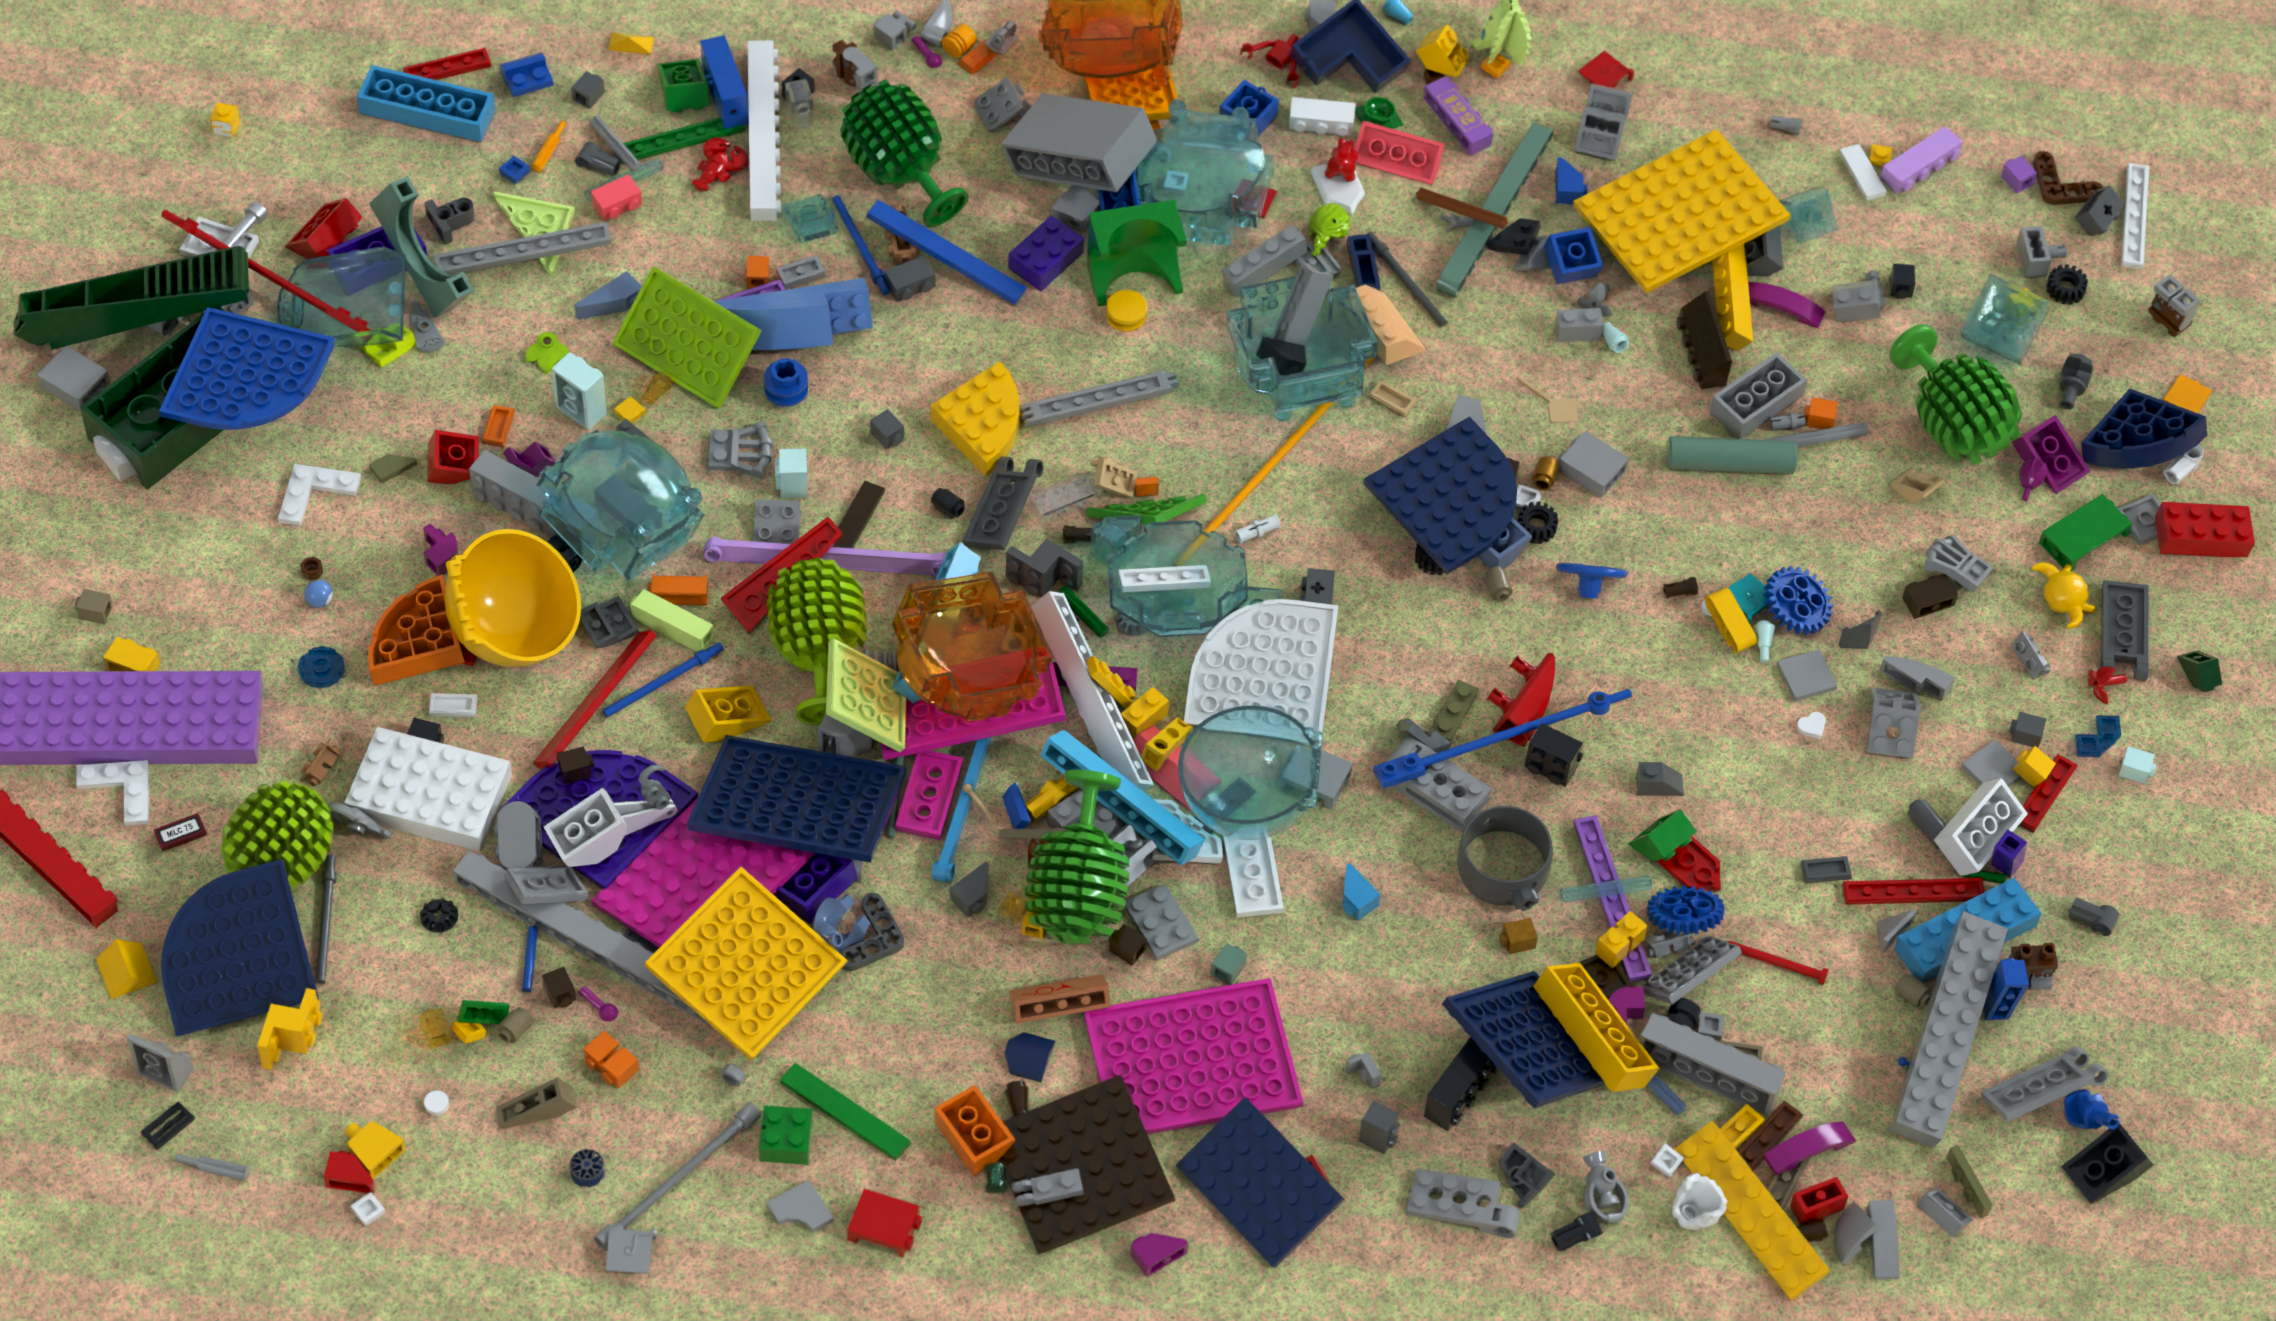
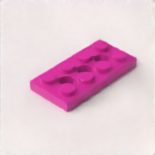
(938, 805)

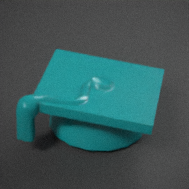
(1749, 595)

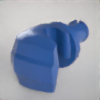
(2088, 1111)

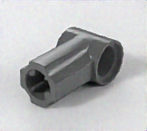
(592, 157)
(2099, 918)

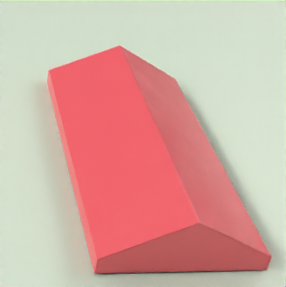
(1398, 152)
(1167, 776)

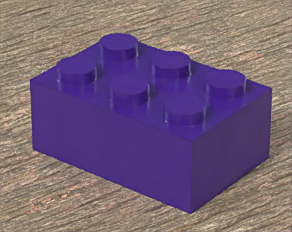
(1046, 253)
(814, 882)

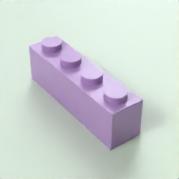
(1921, 160)

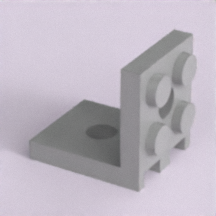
(1897, 710)

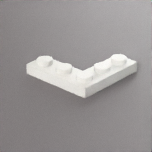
(305, 479)
(131, 775)

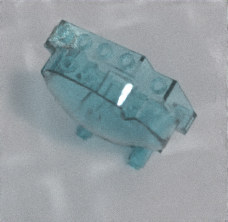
(1210, 171)
(1334, 349)
(619, 501)

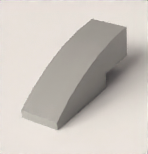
(1918, 676)
(1885, 1240)

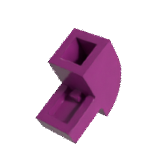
(532, 459)
(442, 549)
(1629, 1003)

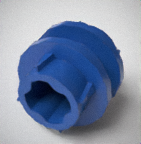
(785, 382)

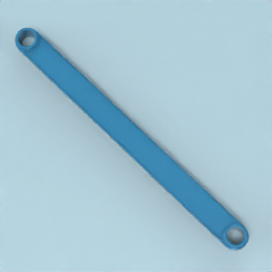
(944, 868)

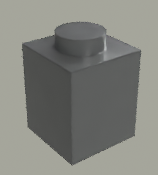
(588, 89)
(887, 429)
(2027, 729)

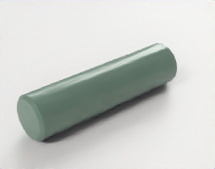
(1731, 455)

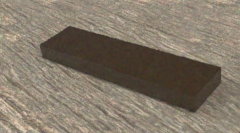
(859, 514)

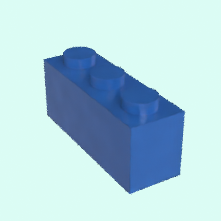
(2005, 989)

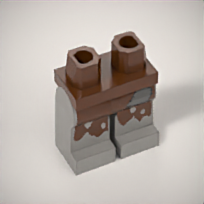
(854, 66)
(2171, 306)
(2039, 963)

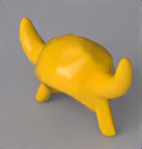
(2065, 592)

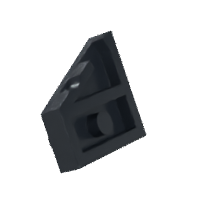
(1516, 238)

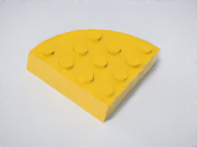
(981, 416)

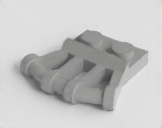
(725, 447)
(1956, 561)

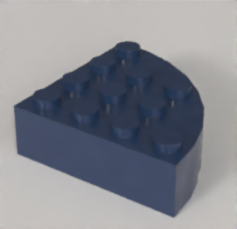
(2142, 433)

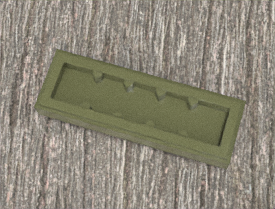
(1972, 1187)

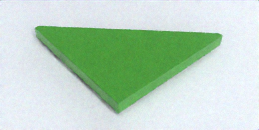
(1148, 510)

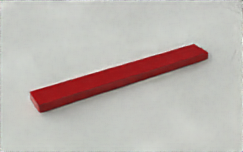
(595, 699)

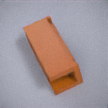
(680, 589)

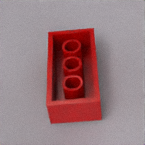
(2204, 529)

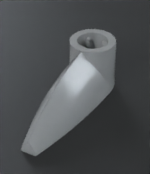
(938, 24)

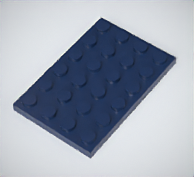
(1260, 1182)

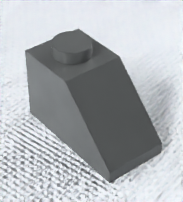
(1658, 780)
(971, 891)

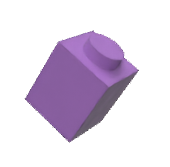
(2018, 174)

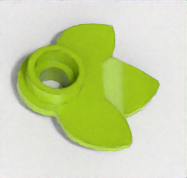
(546, 354)

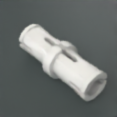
(1257, 528)

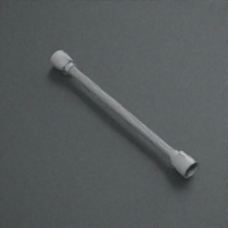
(744, 1119)

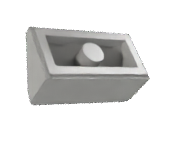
(1944, 1212)

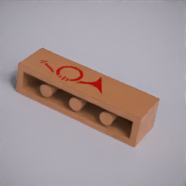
(1059, 998)

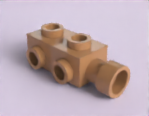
(899, 248)

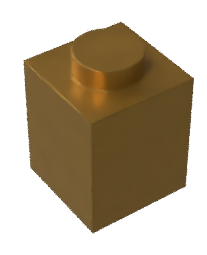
(1518, 936)

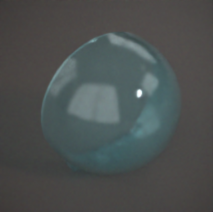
(1250, 771)

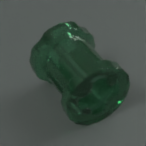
(995, 1178)

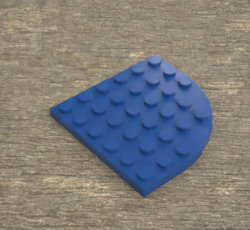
(244, 372)

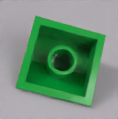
(1664, 836)

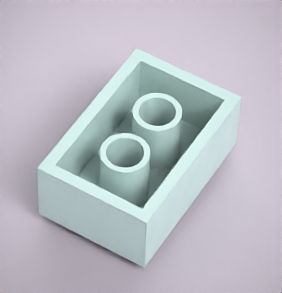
(579, 390)

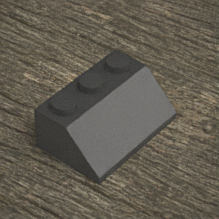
(1764, 254)

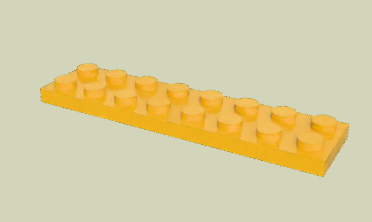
(1754, 1212)

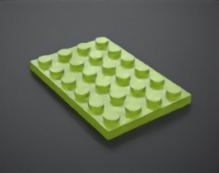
(686, 337)

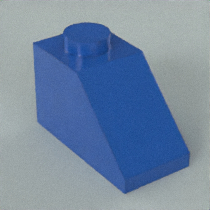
(1568, 183)

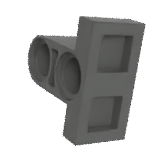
(450, 216)

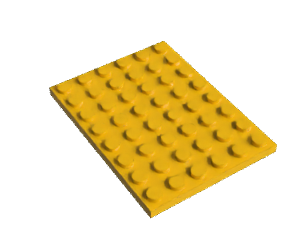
(1681, 210)

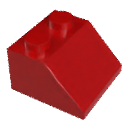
(451, 456)

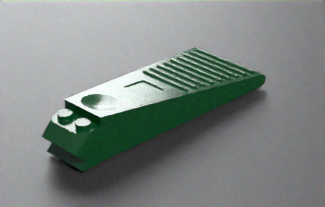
(132, 298)

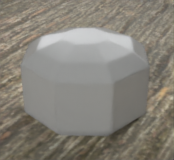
(732, 1074)

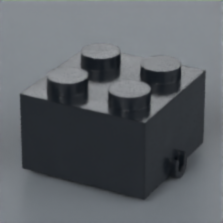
(1553, 755)

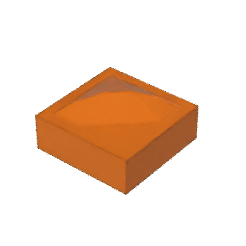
(1146, 486)

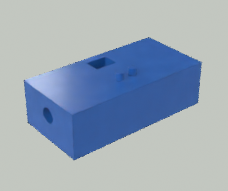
(724, 82)

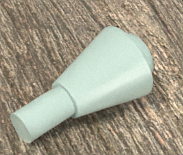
(1764, 634)

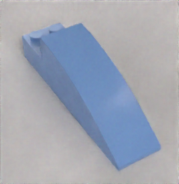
(805, 314)

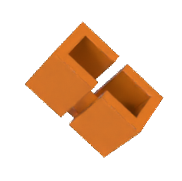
(614, 1064)

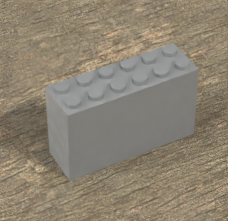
(1079, 142)

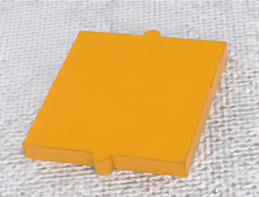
(2188, 394)

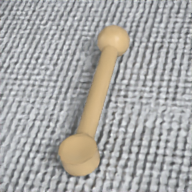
(991, 818)

